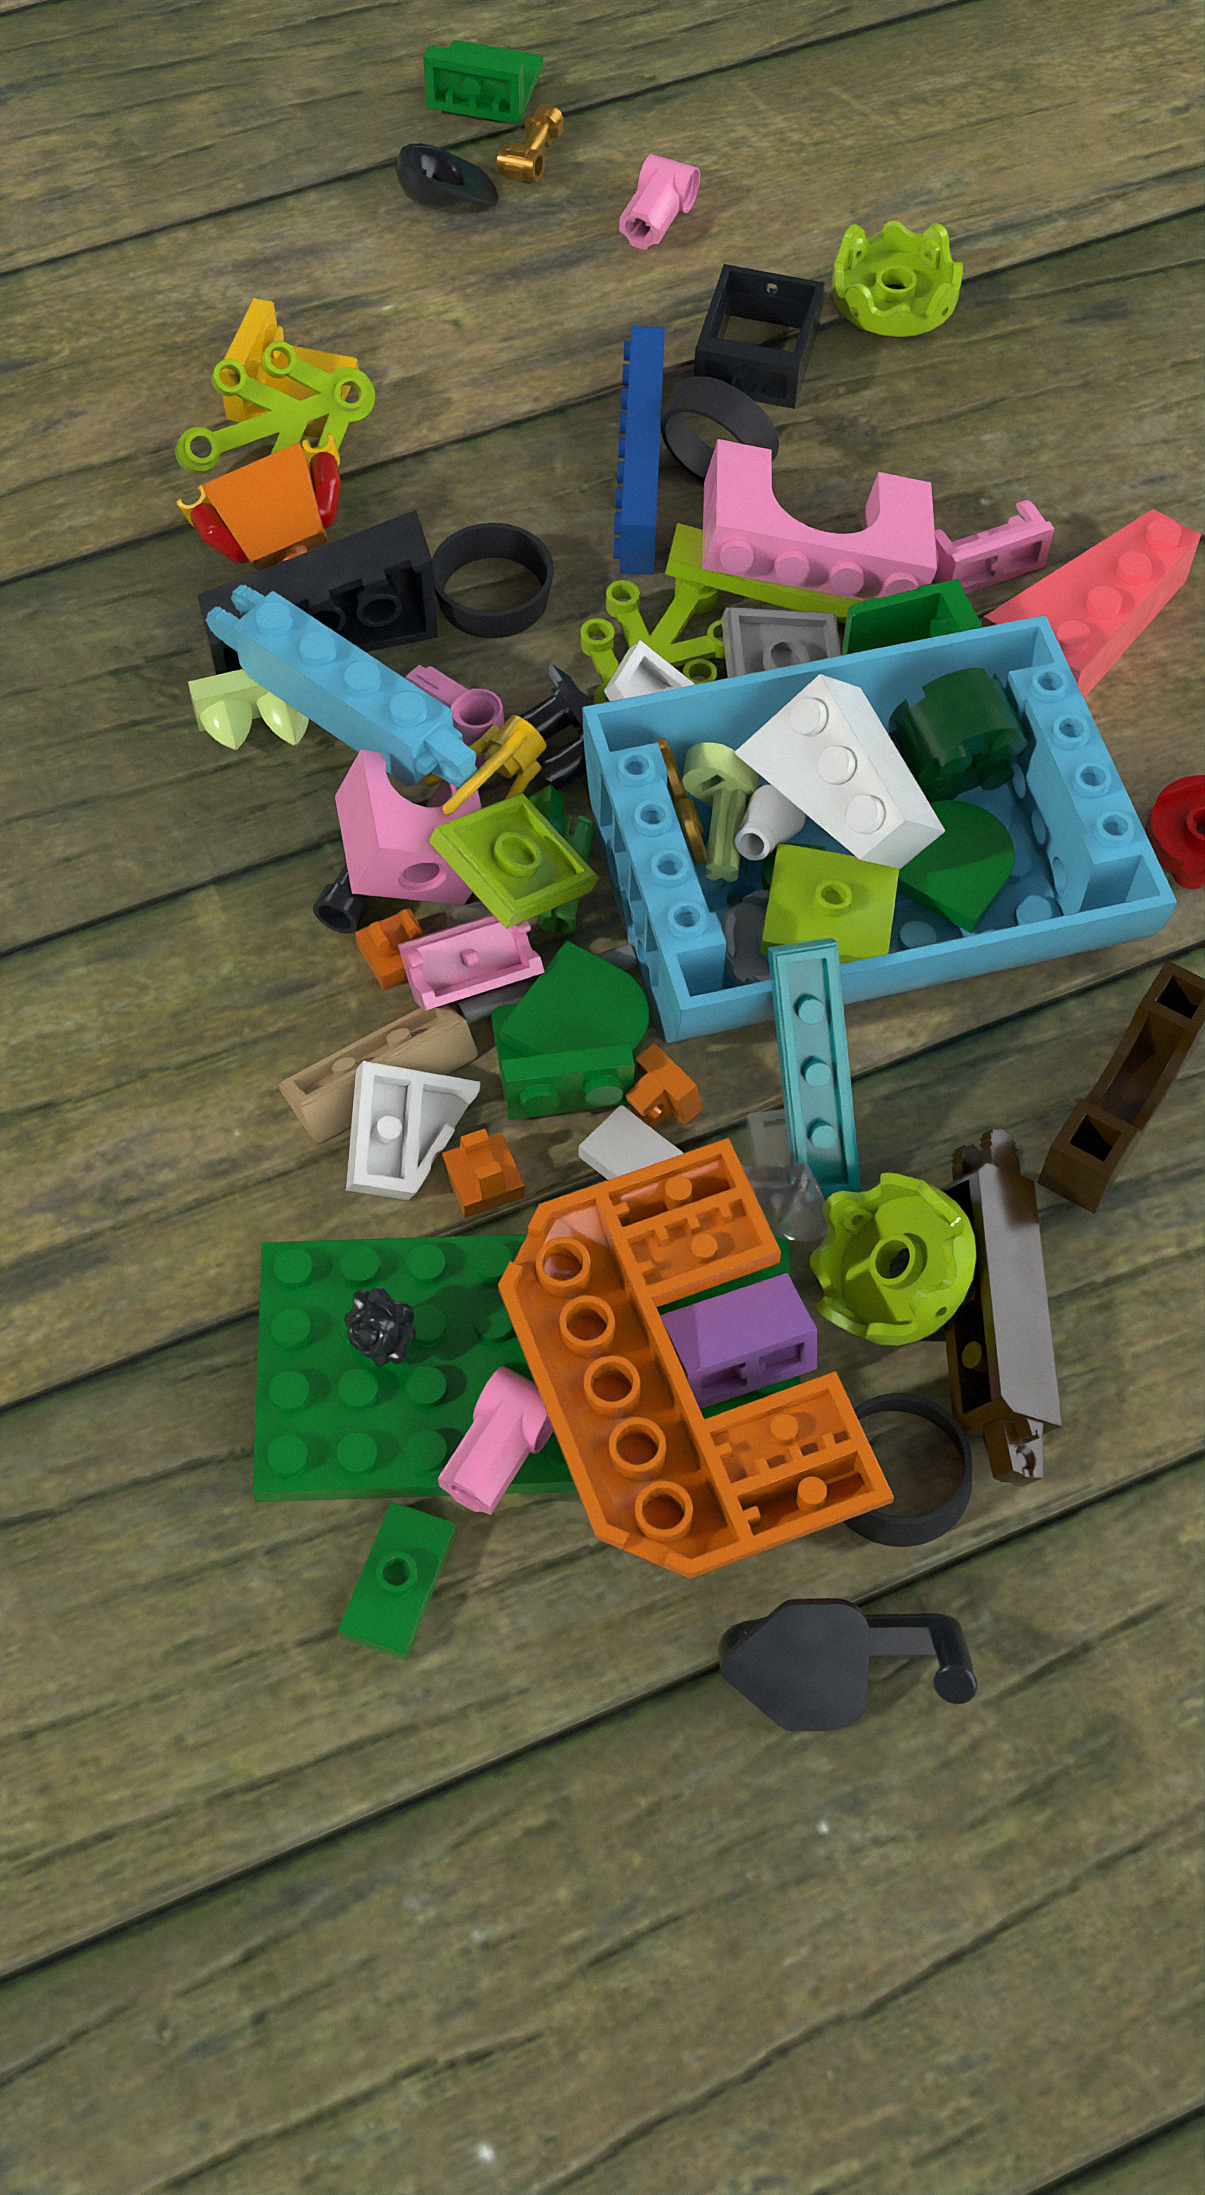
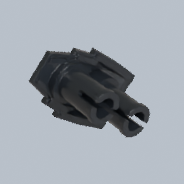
(554, 715)

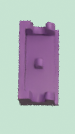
(743, 1340)

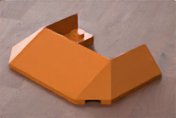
(617, 1396)

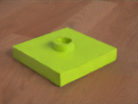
(513, 860)
(830, 896)

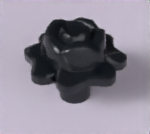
(380, 1326)

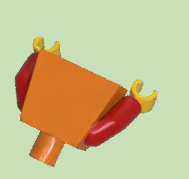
(270, 506)

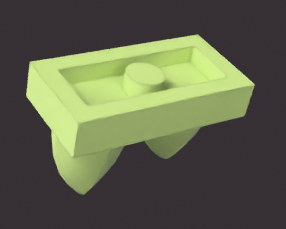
(232, 699)

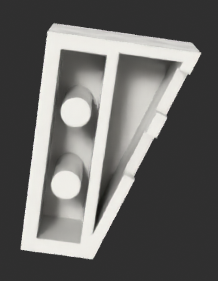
(844, 773)

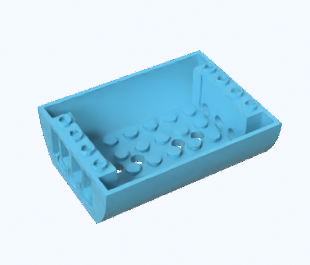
(1080, 852)

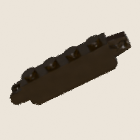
(1002, 1330)

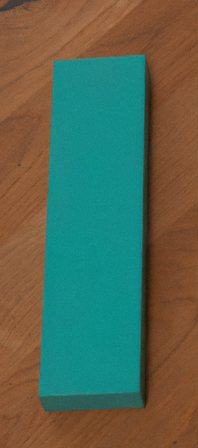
(815, 1062)

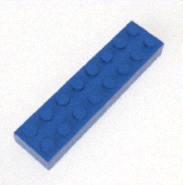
(639, 450)

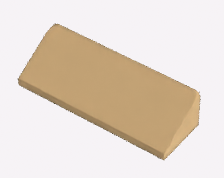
(419, 1041)

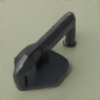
(812, 1659)

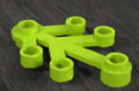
(285, 413)
(688, 600)

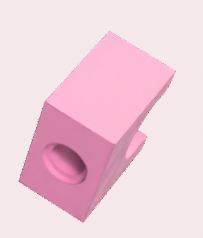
(389, 836)

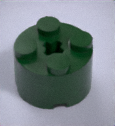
(960, 735)

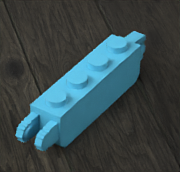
(343, 688)

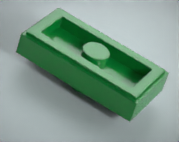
(397, 1580)

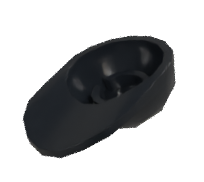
(440, 178)

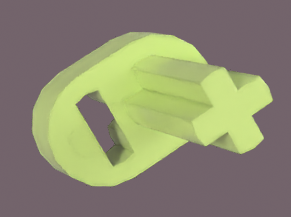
(725, 784)

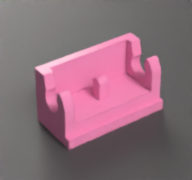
(997, 552)
(468, 960)

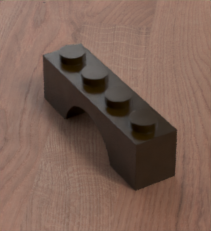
(1129, 1091)

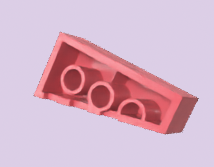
(1108, 593)

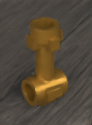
(526, 160)

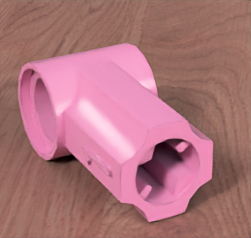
(661, 193)
(472, 709)
(504, 1431)

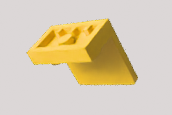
(252, 338)

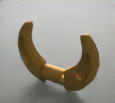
(684, 807)

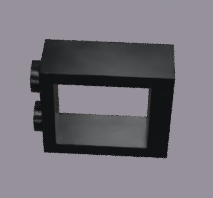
(760, 371)

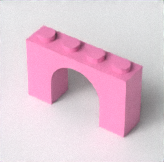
(758, 540)

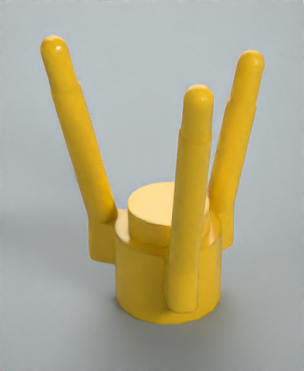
(509, 751)

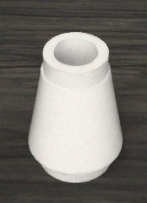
(767, 821)

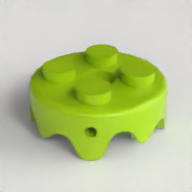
(899, 257)
(863, 1239)

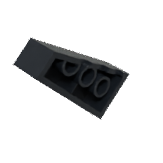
(363, 587)

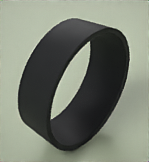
(721, 404)
(492, 541)
(926, 1528)

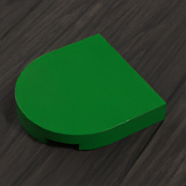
(963, 867)
(577, 1007)

